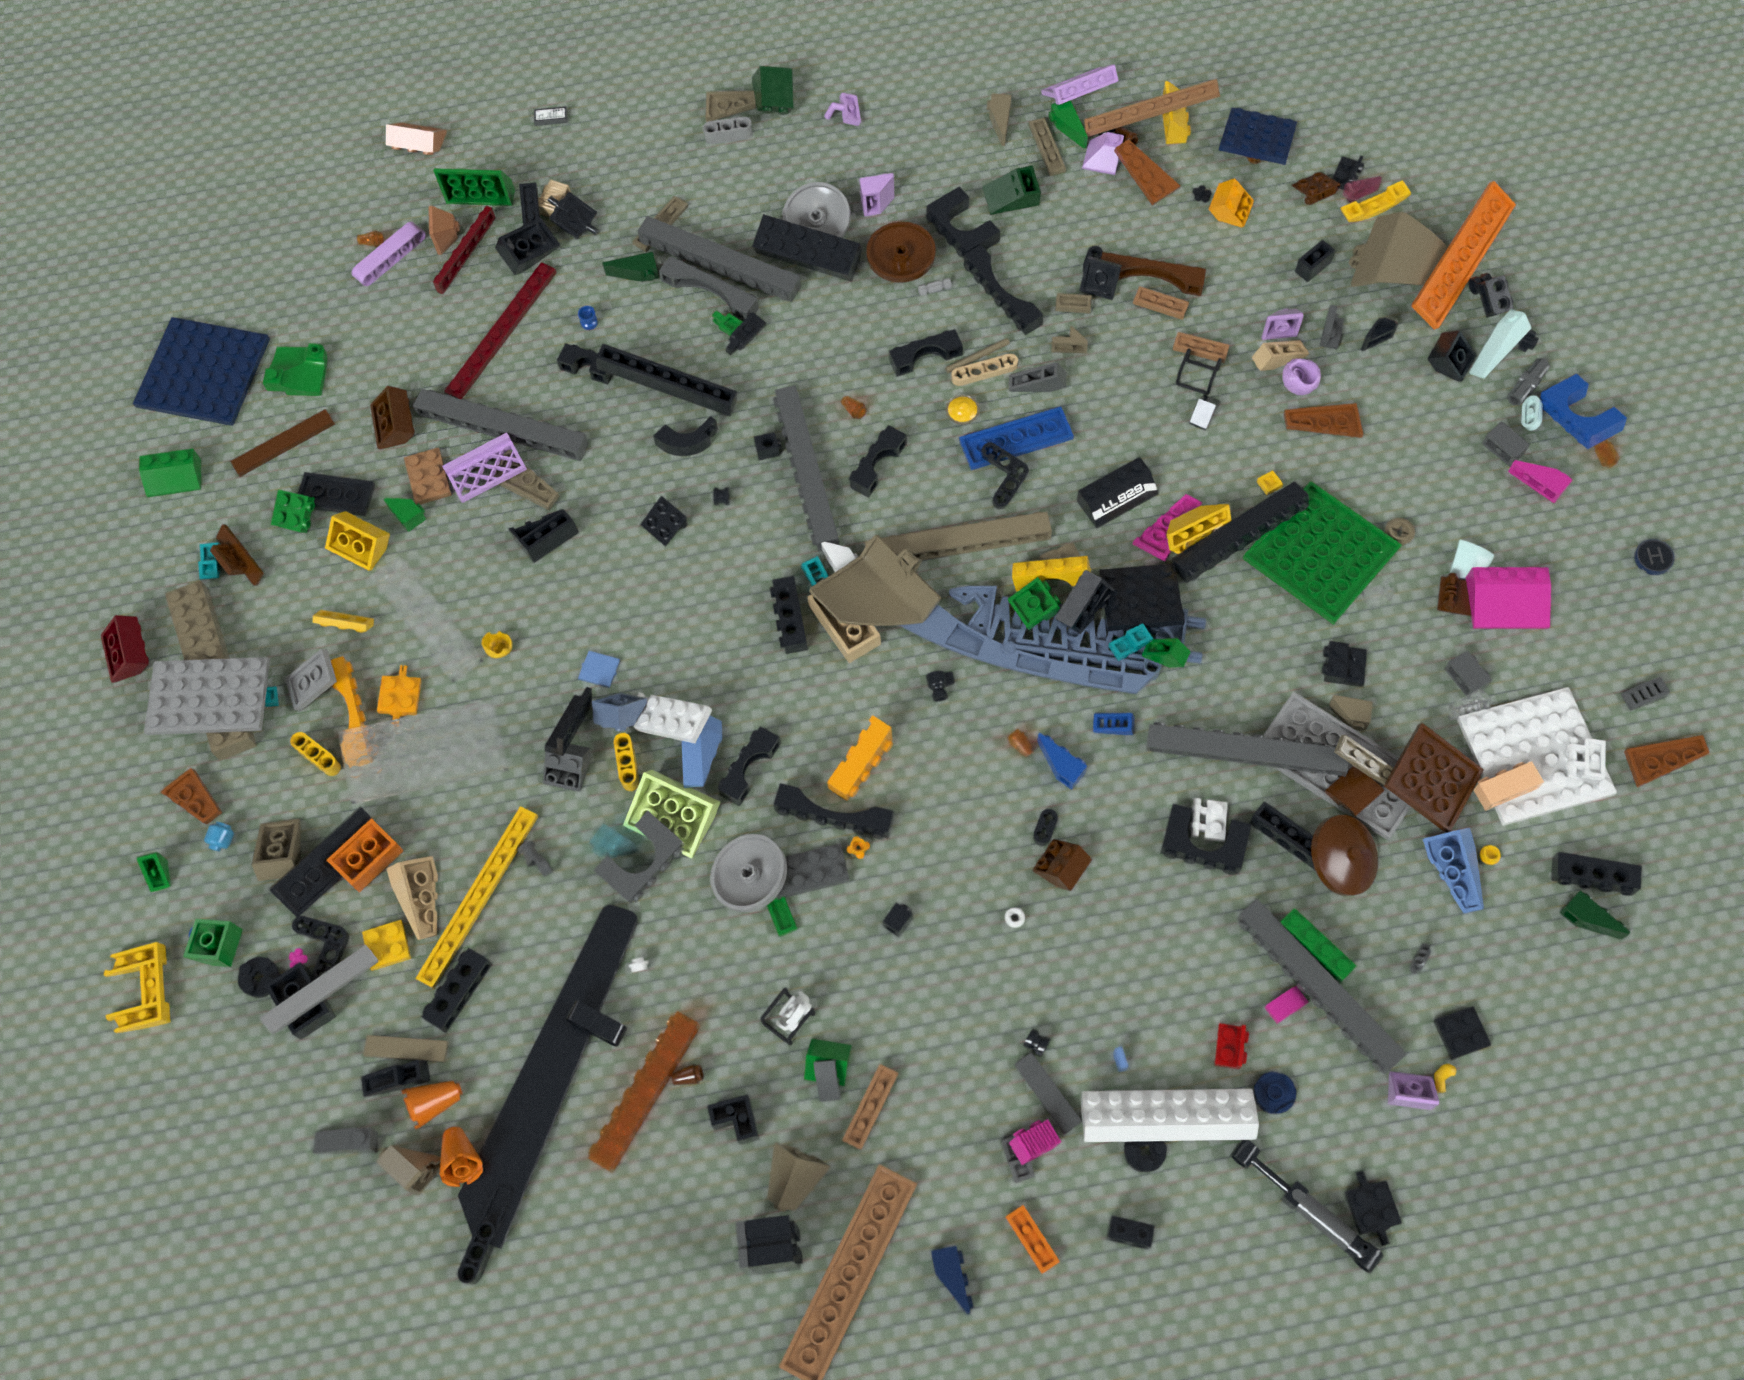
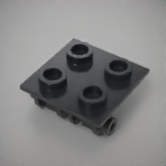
(664, 521)

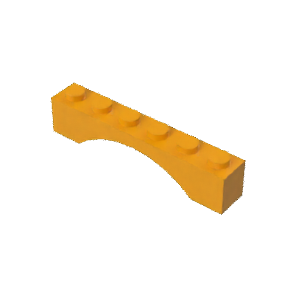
(346, 686)

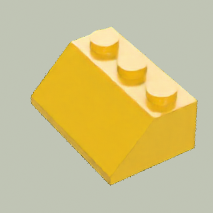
(1176, 121)
(356, 540)

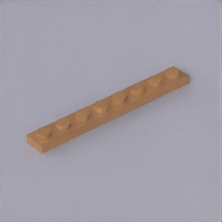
(1152, 107)

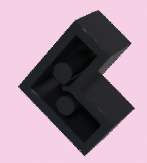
(738, 1113)

